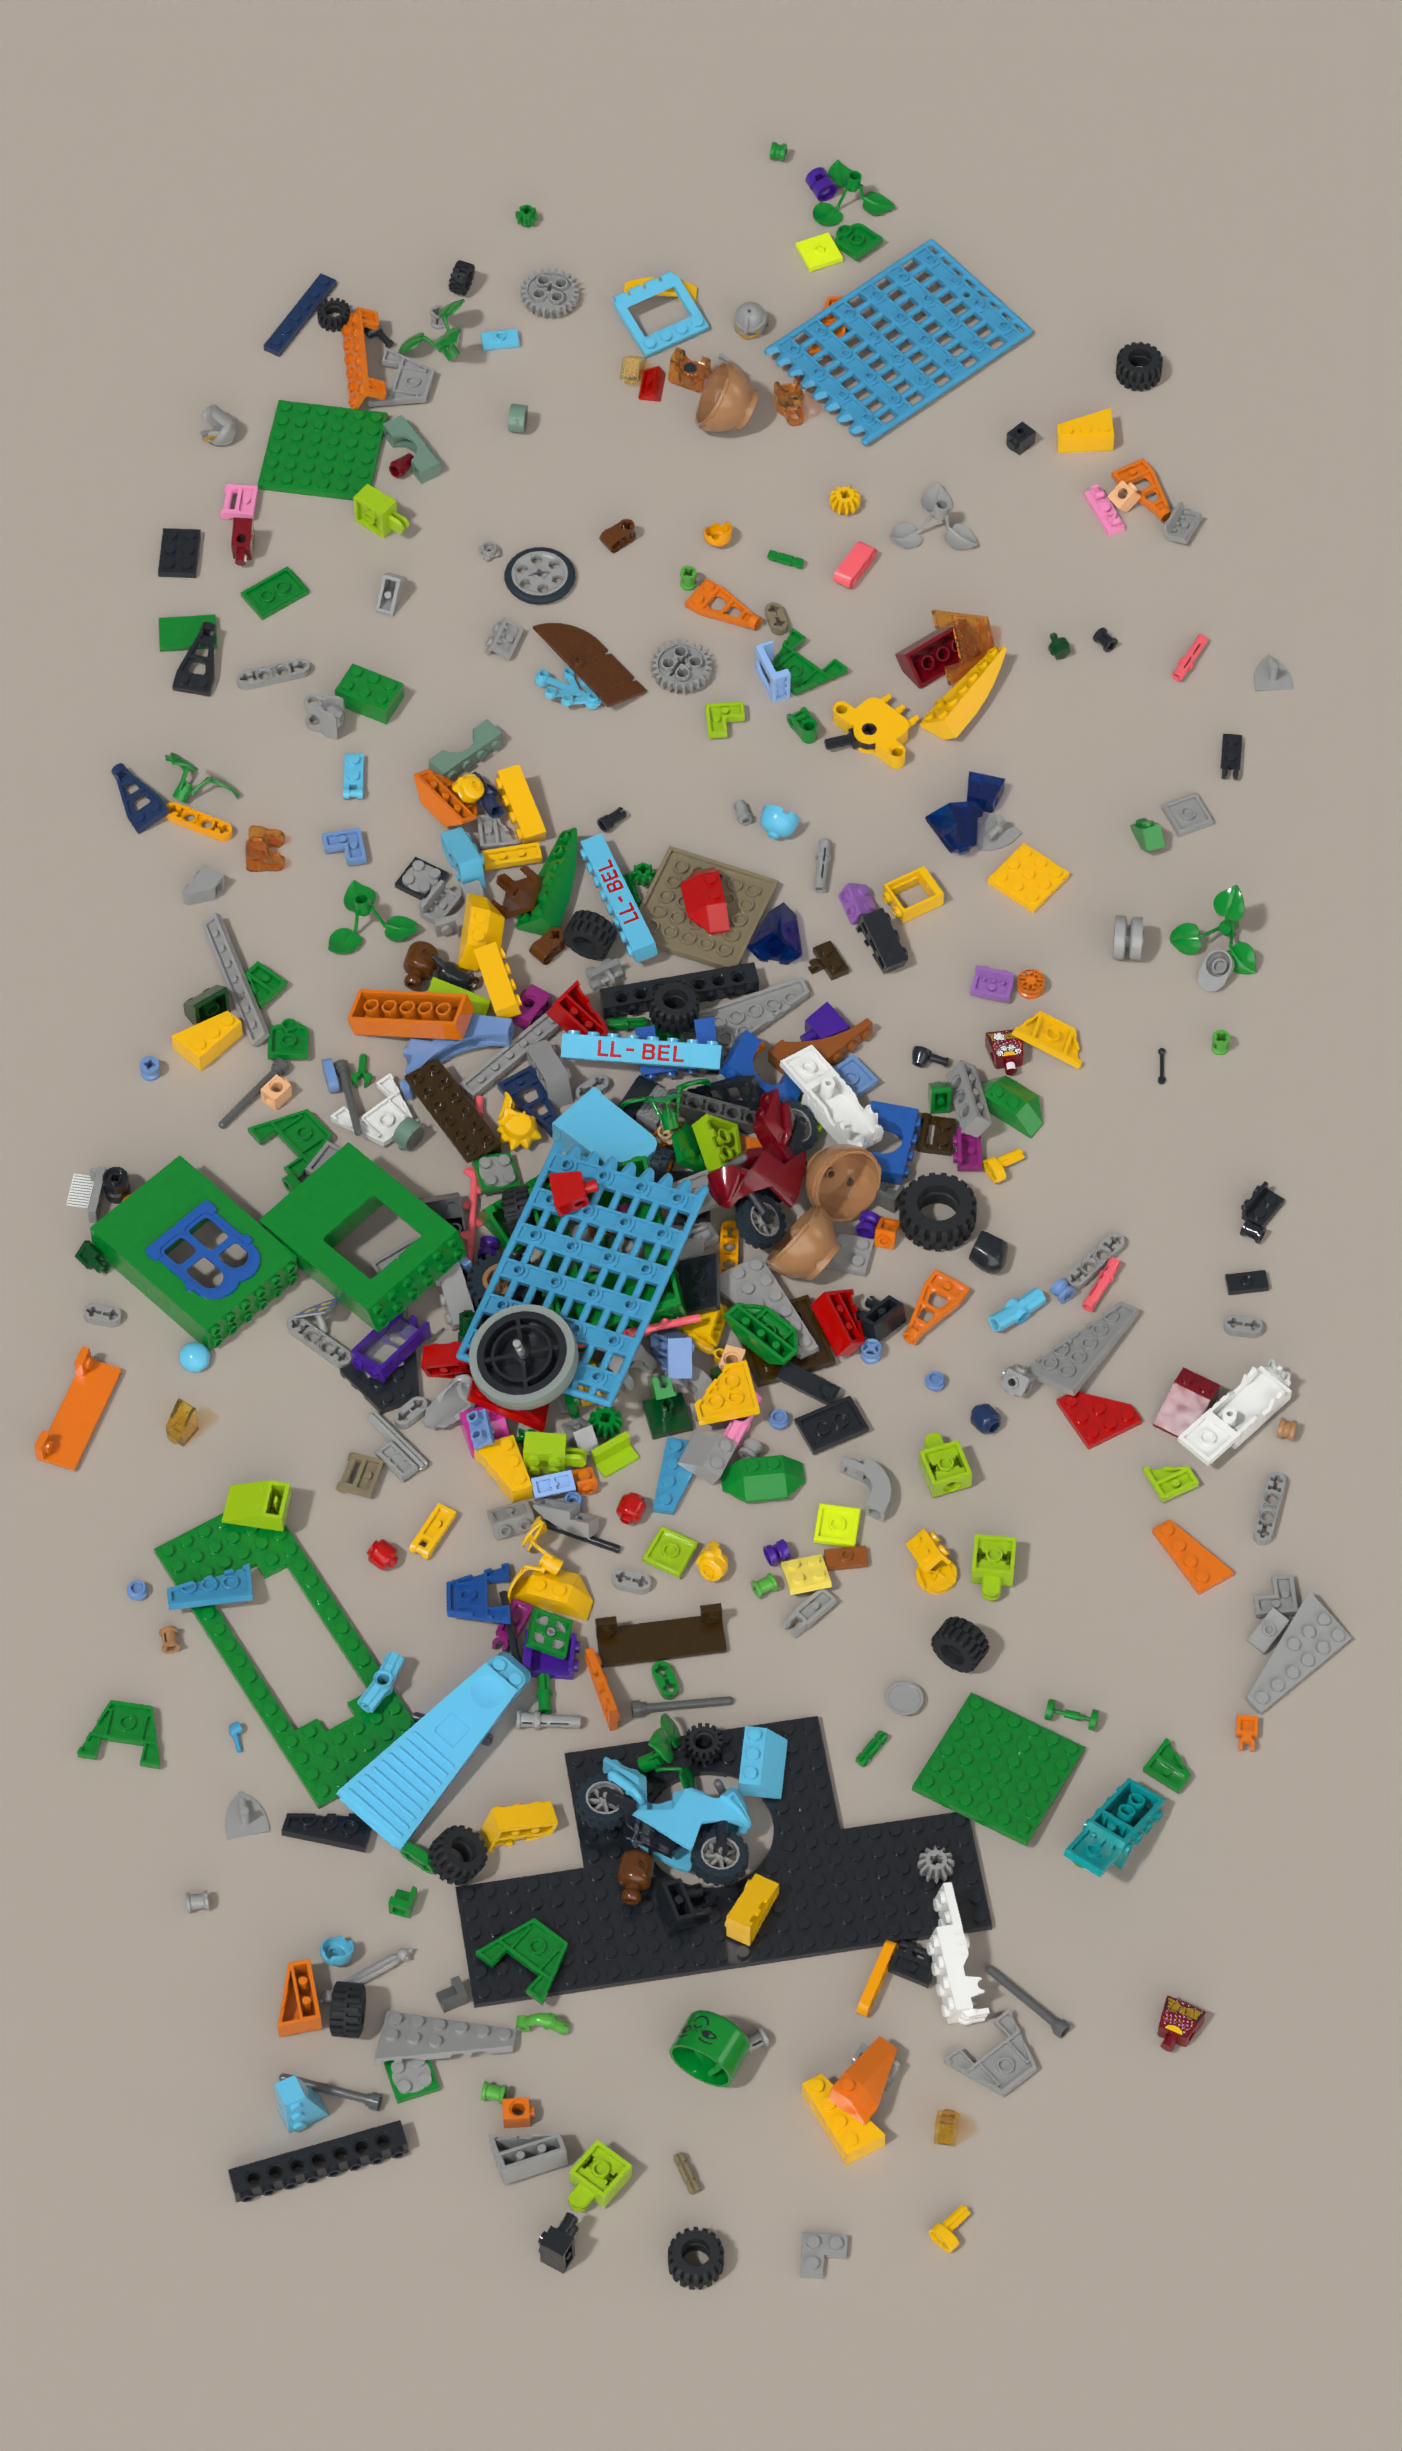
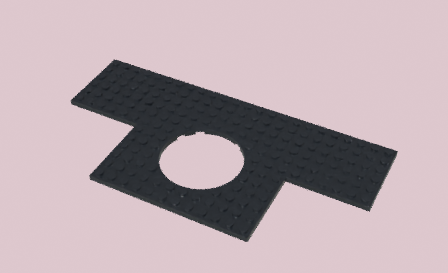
(834, 1884)

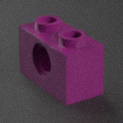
(539, 1004)

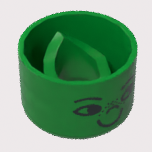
(710, 2048)

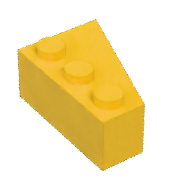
(208, 1039)
(518, 1822)

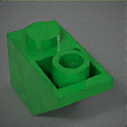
(1148, 834)

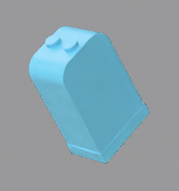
(602, 1127)

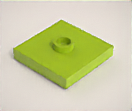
(670, 1552)

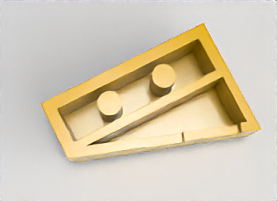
(1086, 433)
(507, 1468)
(751, 1909)

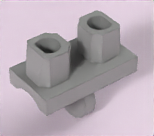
(604, 974)

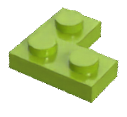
(719, 713)

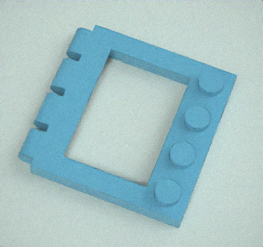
(670, 335)

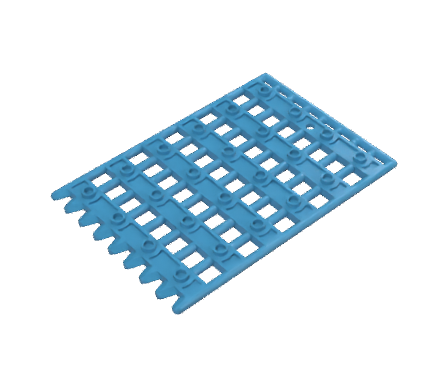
(887, 351)
(592, 1254)

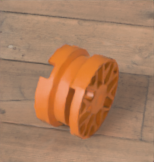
(1030, 985)

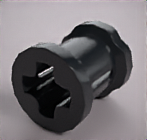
(1105, 640)
(1253, 1231)

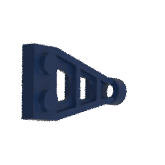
(149, 813)
(523, 1082)

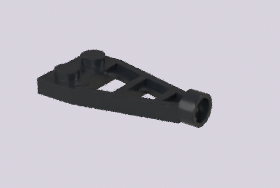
(192, 682)
(747, 1086)

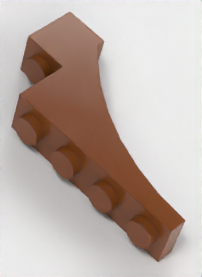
(831, 1048)

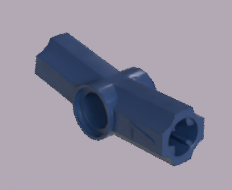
(489, 799)

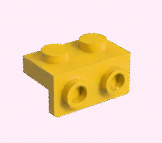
(927, 1550)

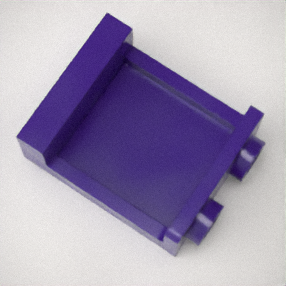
(540, 1662)

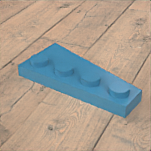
(672, 1478)
(222, 1589)

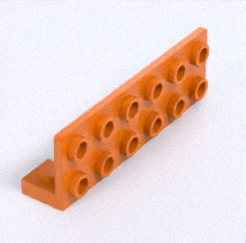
(355, 358)
(78, 1412)

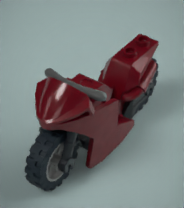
(767, 1174)

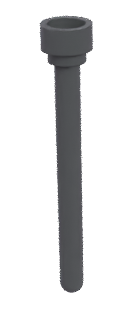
(278, 1067)
(342, 1070)
(640, 1708)
(1059, 2027)
(372, 2100)

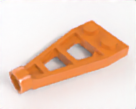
(1138, 471)
(705, 595)
(944, 1287)

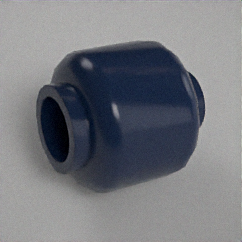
(985, 1418)

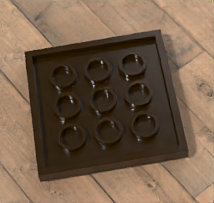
(766, 1373)

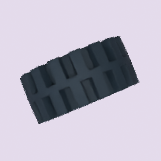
(662, 1162)

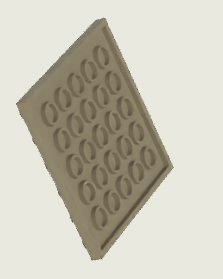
(666, 917)

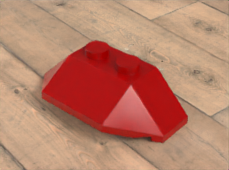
(706, 900)

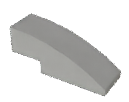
(568, 1516)

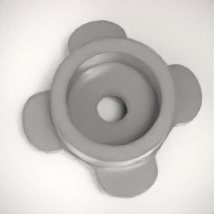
(488, 550)

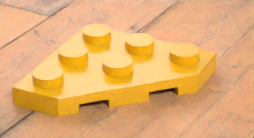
(728, 1396)

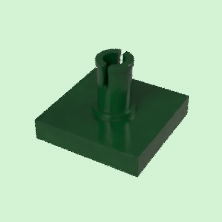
(667, 1416)

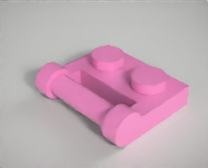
(245, 501)

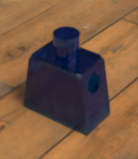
(985, 790)

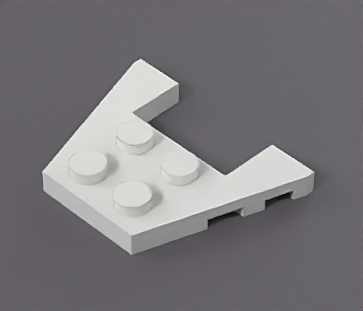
(383, 1119)

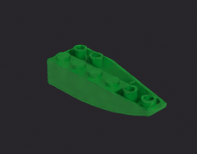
(554, 888)

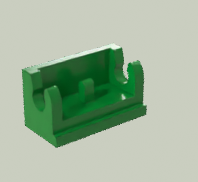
(660, 1389)

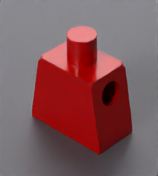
(571, 1191)

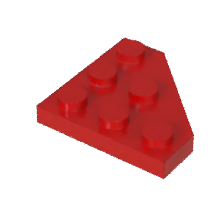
(1097, 1417)

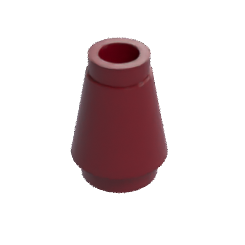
(400, 466)

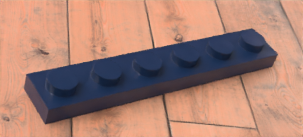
(300, 315)

